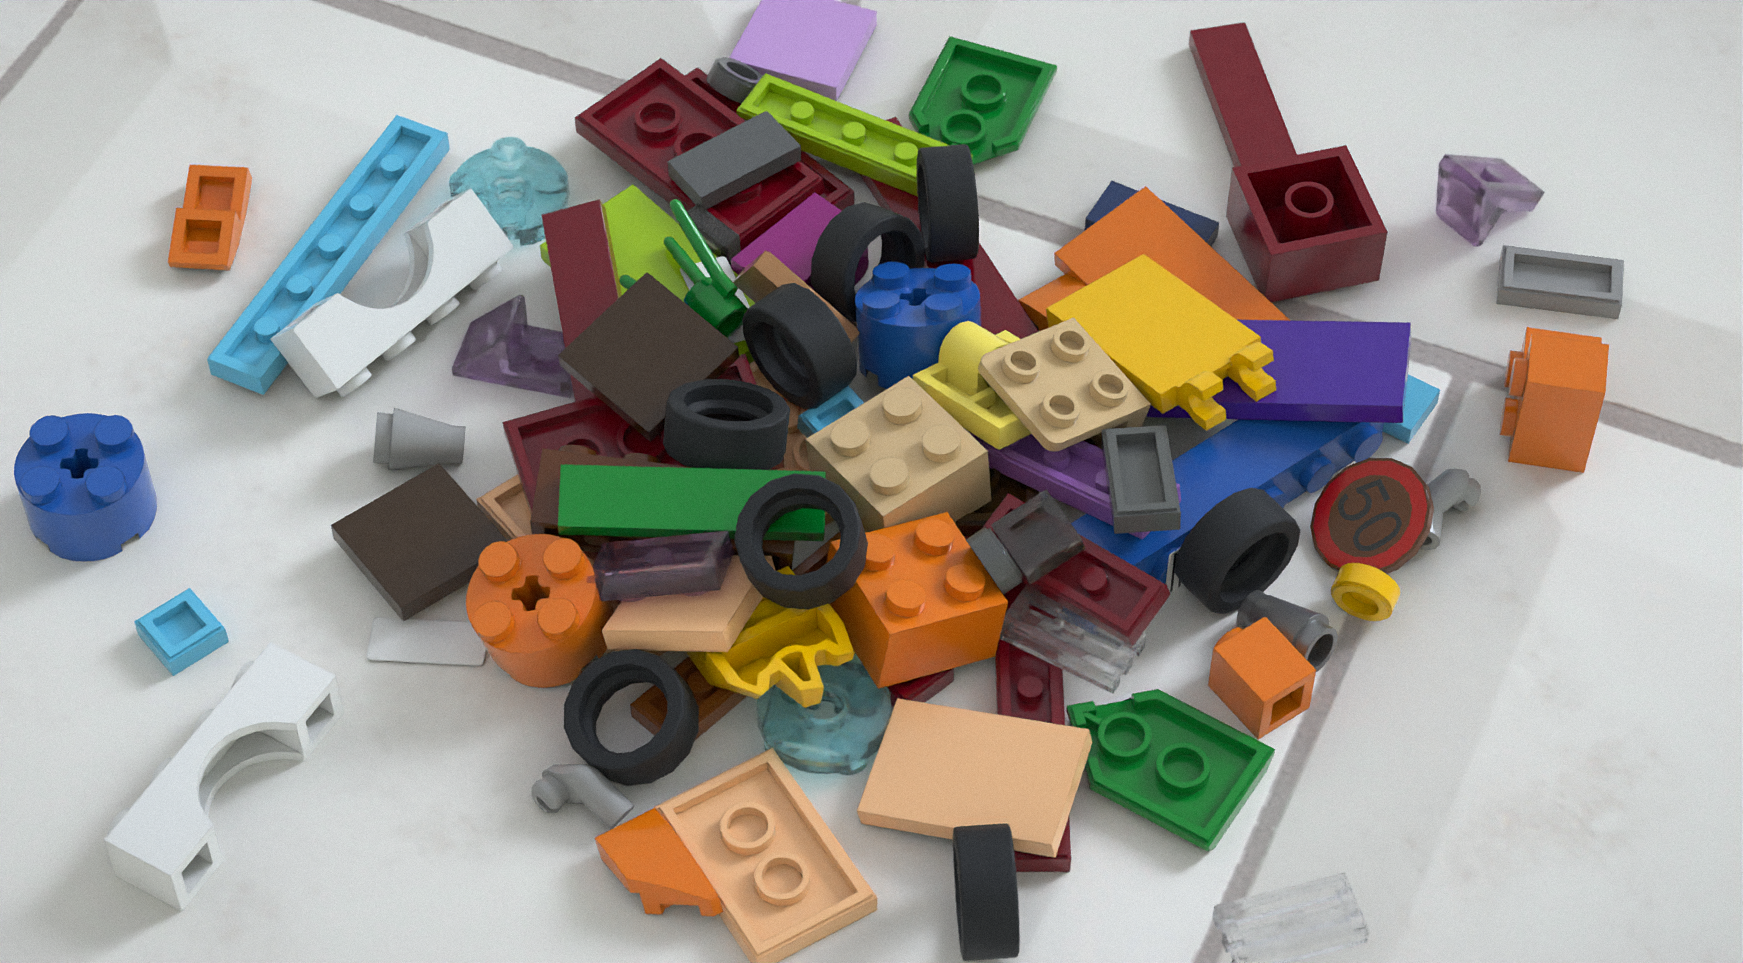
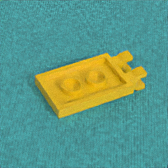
(1168, 339)

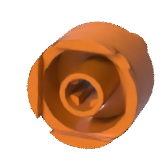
(537, 609)

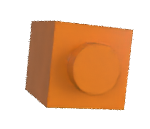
(1261, 677)

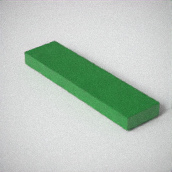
(671, 502)

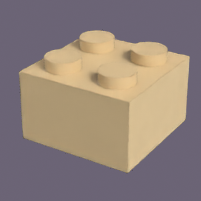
(902, 459)

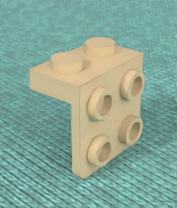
(1063, 386)

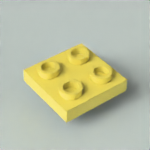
(964, 392)

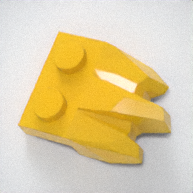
(780, 650)

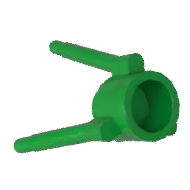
(710, 296)

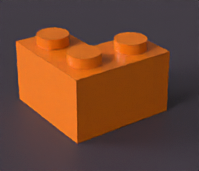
(1556, 399)

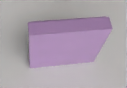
(807, 42)

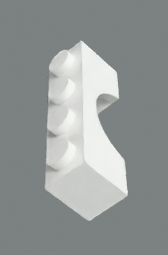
(446, 253)
(272, 712)

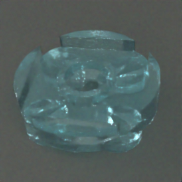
(519, 168)
(829, 744)

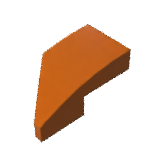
(656, 865)

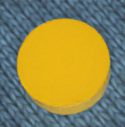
(1365, 592)

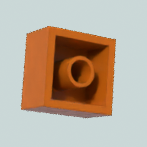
(920, 602)

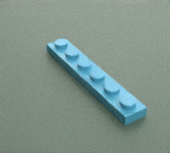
(330, 249)

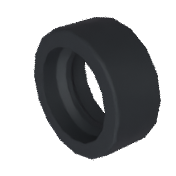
(947, 203)
(845, 242)
(799, 345)
(726, 425)
(786, 496)
(1236, 549)
(599, 684)
(986, 892)

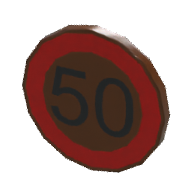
(1372, 515)

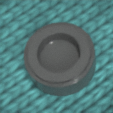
(733, 78)
(995, 559)

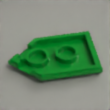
(981, 98)
(1171, 763)

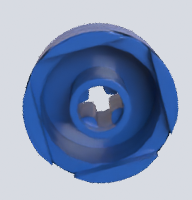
(908, 315)
(85, 485)

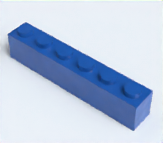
(1257, 454)

